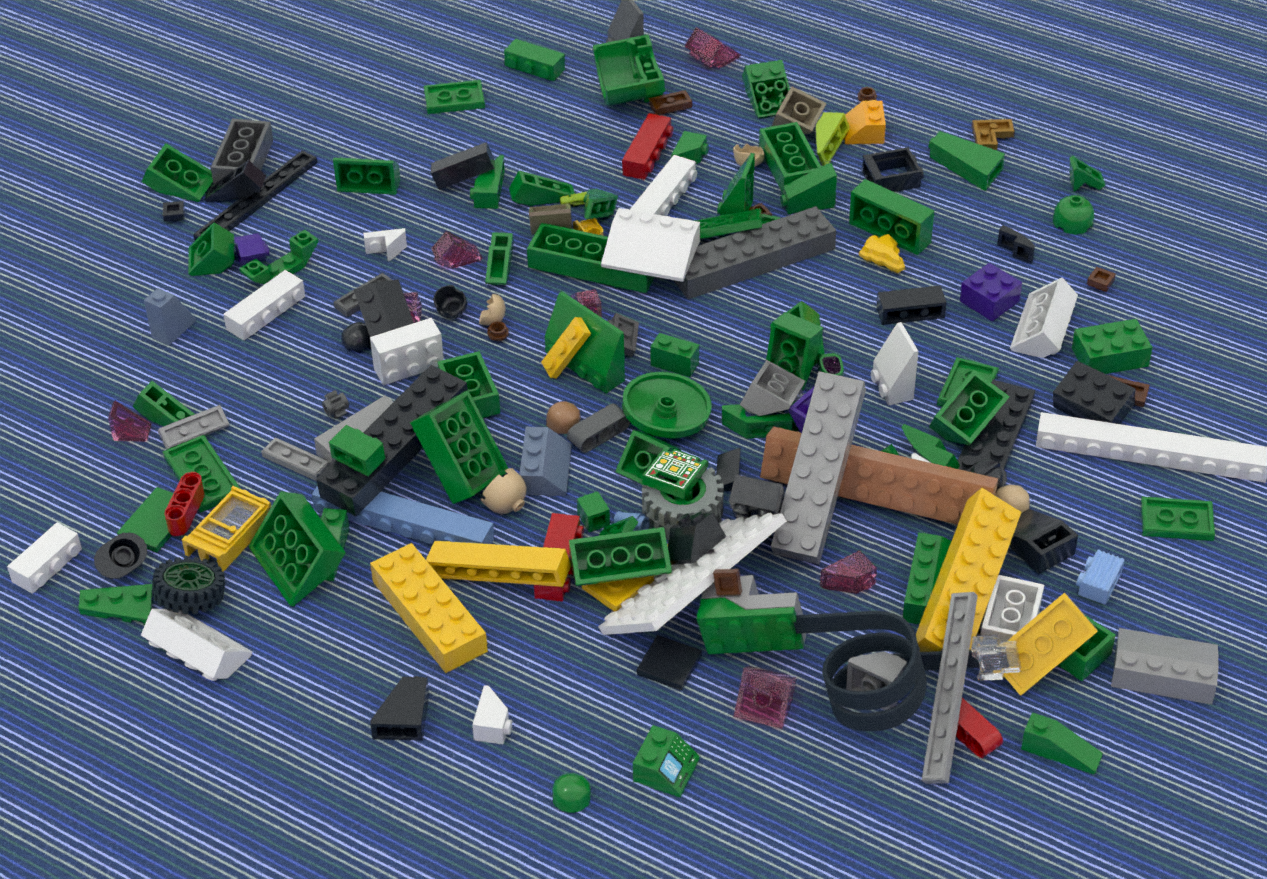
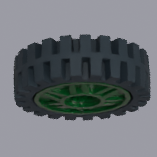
(188, 585)

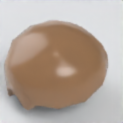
(562, 417)

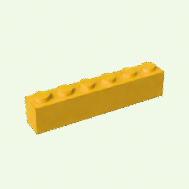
(499, 563)

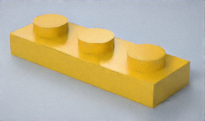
(566, 347)

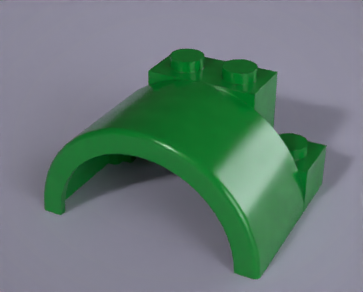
(617, 72)

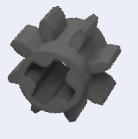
(335, 404)

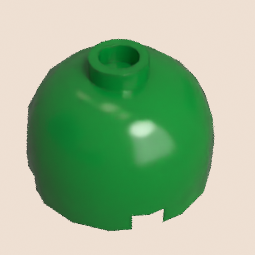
(1074, 214)

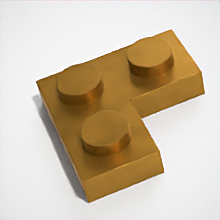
(987, 131)

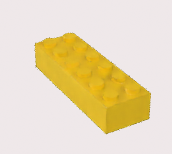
(429, 607)

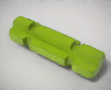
(575, 199)

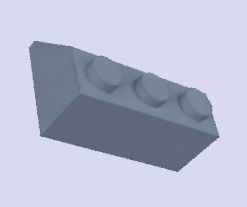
(545, 462)

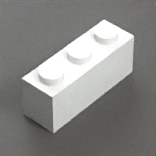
(44, 558)

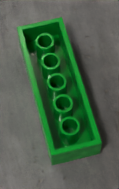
(579, 256)

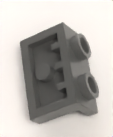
(630, 330)

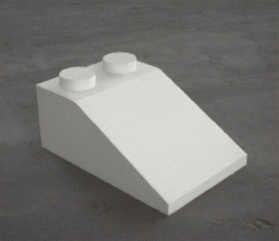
(896, 367)

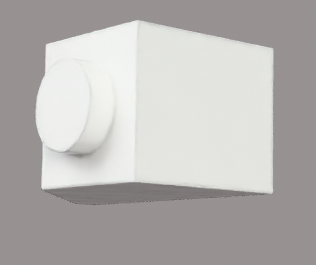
(491, 719)

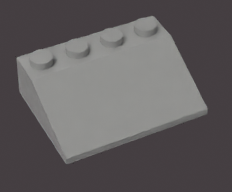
(1165, 666)

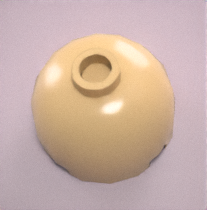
(505, 493)

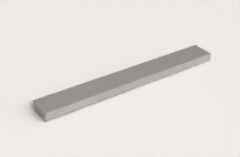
(949, 688)

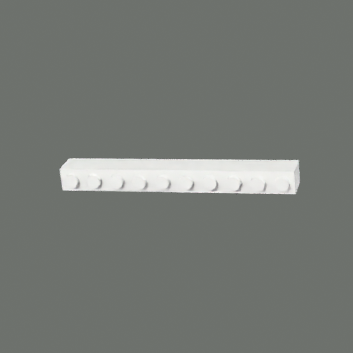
(1152, 447)

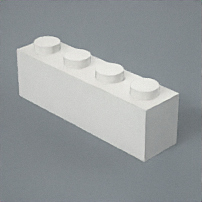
(264, 305)

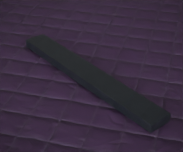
(272, 186)

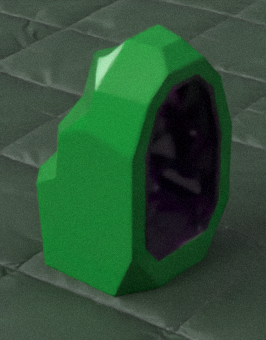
(831, 364)

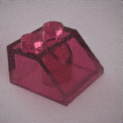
(710, 49)
(764, 696)

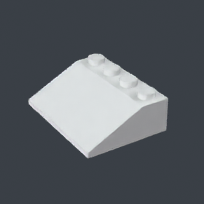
(651, 244)

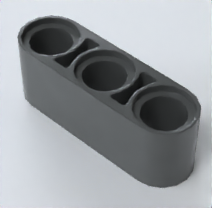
(598, 428)

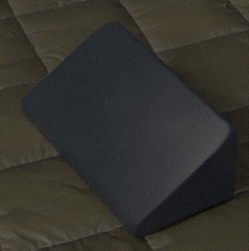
(727, 467)

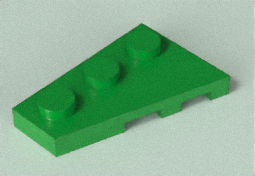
(120, 602)

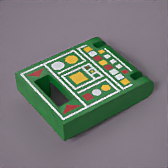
(676, 466)

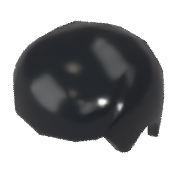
(450, 302)
(356, 337)

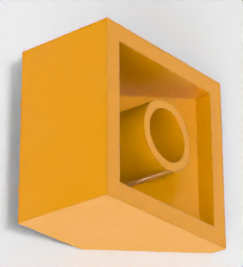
(866, 123)

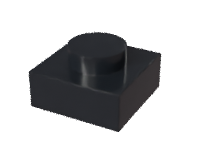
(173, 211)

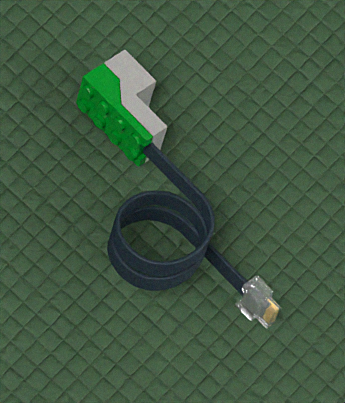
(777, 623)

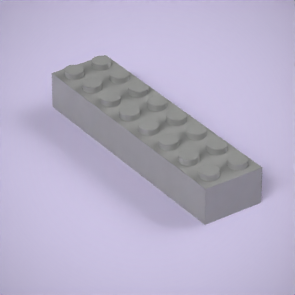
(819, 467)

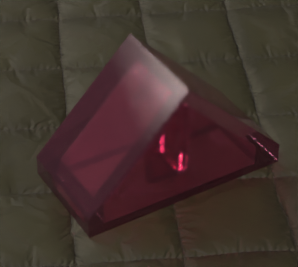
(127, 425)

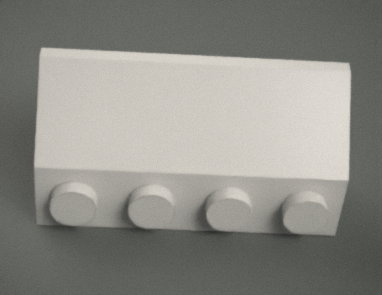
(1045, 320)
(194, 643)

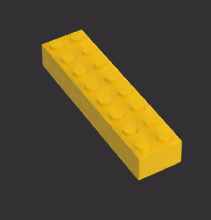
(969, 564)

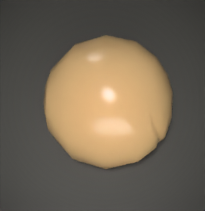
(742, 154)
(495, 312)
(1014, 496)

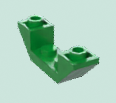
(301, 249)
(754, 426)

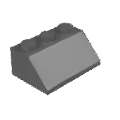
(771, 390)

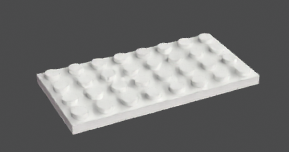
(673, 591)

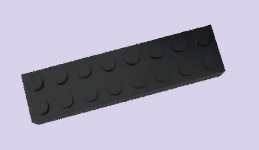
(354, 490)

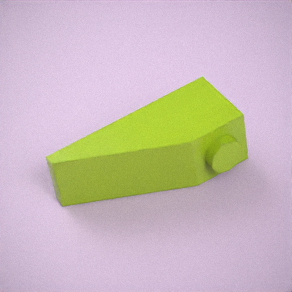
(830, 133)

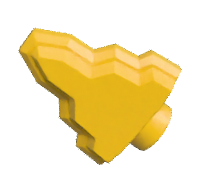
(883, 252)

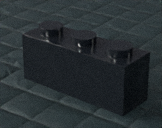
(462, 165)
(911, 305)

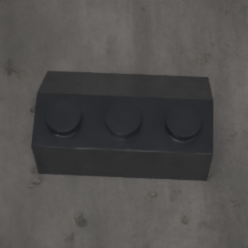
(383, 306)

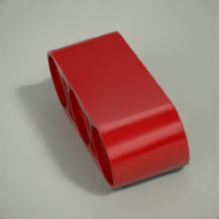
(184, 503)
(977, 731)

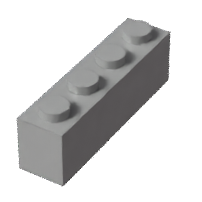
(360, 420)

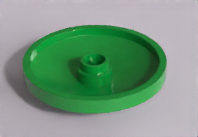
(666, 404)

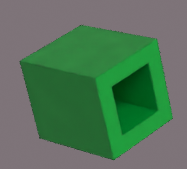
(593, 511)

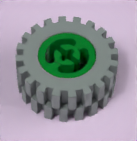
(665, 510)

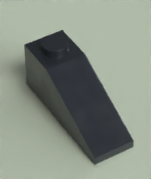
(237, 184)

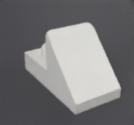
(386, 241)

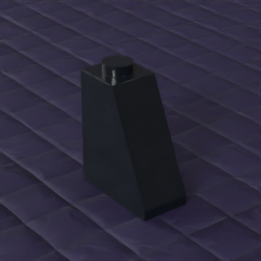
(403, 711)

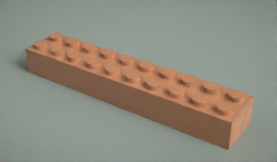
(886, 479)

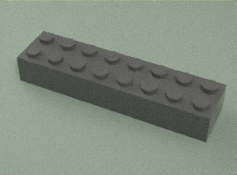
(758, 251)

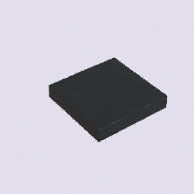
(669, 662)

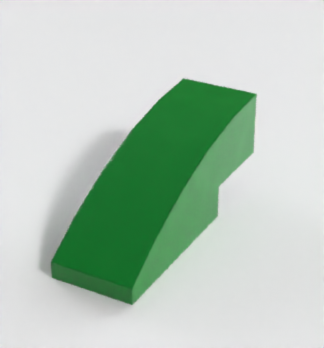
(499, 258)
(930, 447)

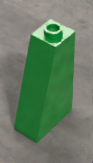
(967, 159)

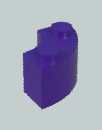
(251, 248)

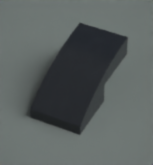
(1020, 245)

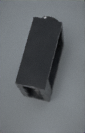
(891, 159)

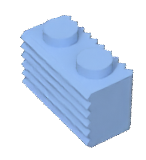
(1100, 576)

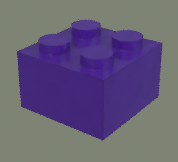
(990, 291)

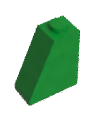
(811, 191)

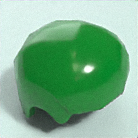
(571, 792)

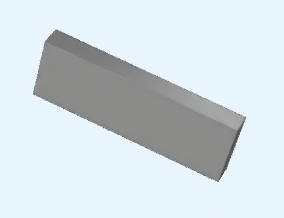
(193, 426)
(295, 458)

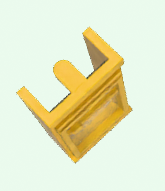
(228, 527)

